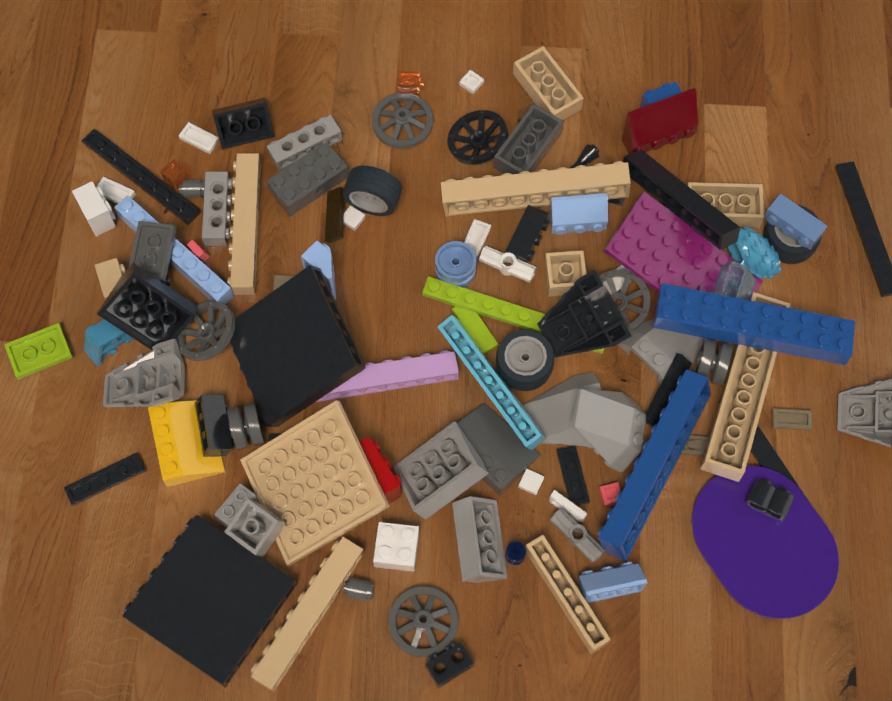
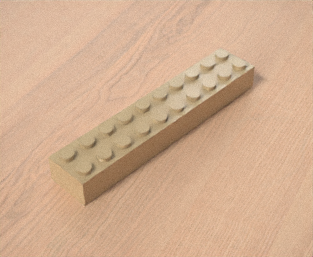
(533, 188)
(740, 407)

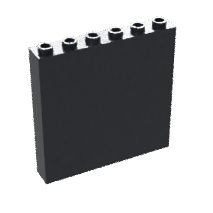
(294, 347)
(209, 600)

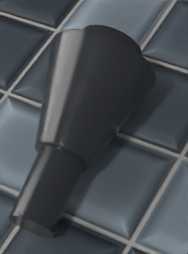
(588, 154)

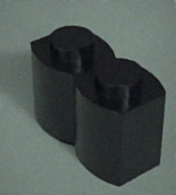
(769, 499)

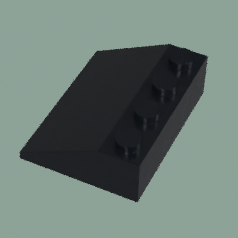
(146, 308)

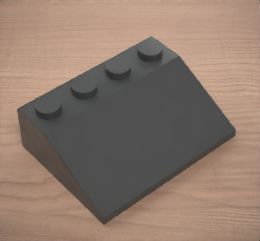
(498, 448)

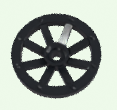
(478, 139)

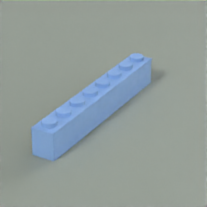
(181, 258)

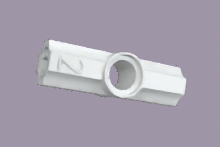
(497, 259)

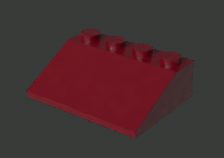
(661, 122)

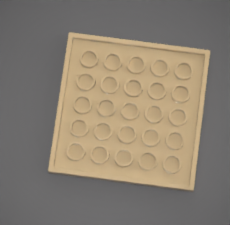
(315, 482)

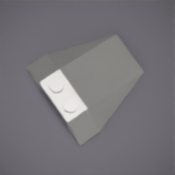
(660, 346)
(148, 380)
(555, 410)
(867, 412)
(611, 425)

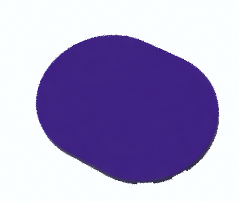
(759, 560)

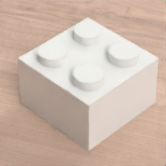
(95, 208)
(396, 546)

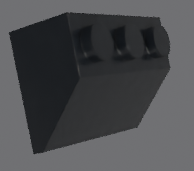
(243, 123)

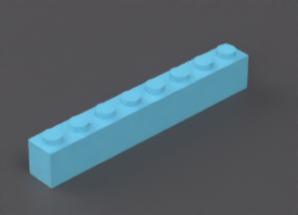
(492, 382)

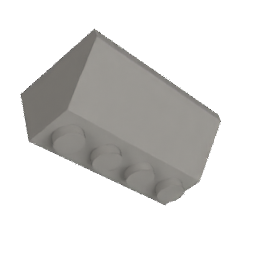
(479, 540)

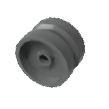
(716, 362)
(244, 426)

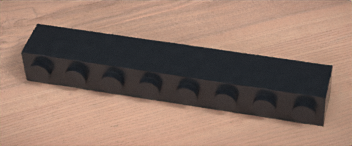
(682, 200)

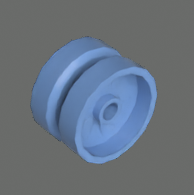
(455, 263)

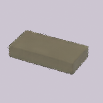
(791, 419)

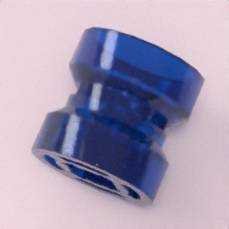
(513, 556)

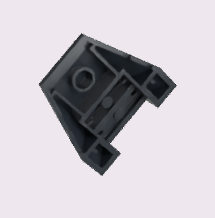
(584, 319)

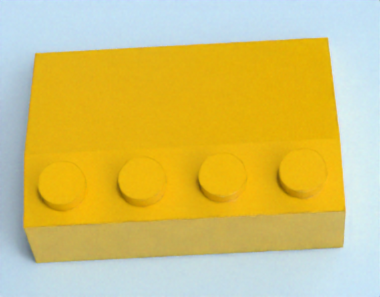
(180, 445)

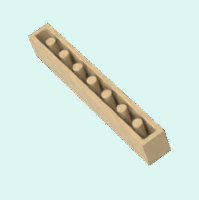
(245, 224)
(307, 615)

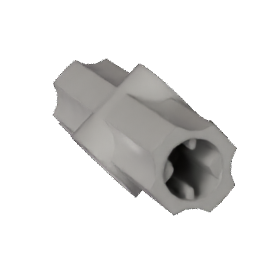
(585, 545)

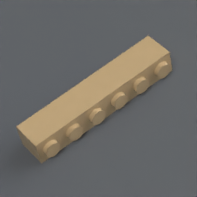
(567, 594)

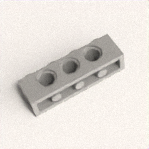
(283, 158)
(216, 182)

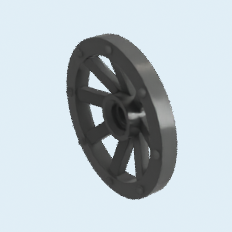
(402, 122)
(607, 276)
(208, 332)
(423, 627)

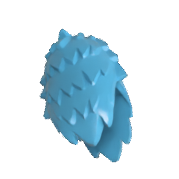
(755, 254)

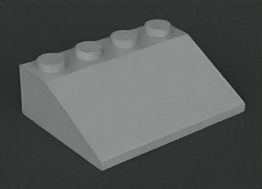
(440, 471)

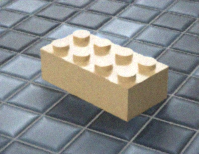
(547, 84)
(737, 201)

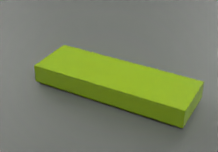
(476, 329)

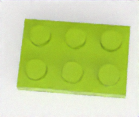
(38, 351)

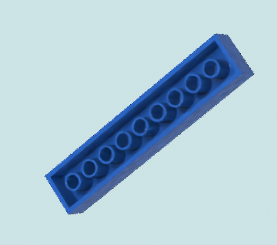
(754, 324)
(654, 465)

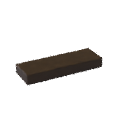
(334, 215)

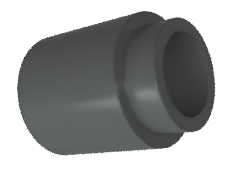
(192, 188)
(358, 589)

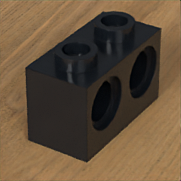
(452, 669)

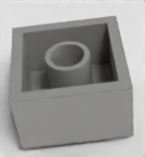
(255, 527)

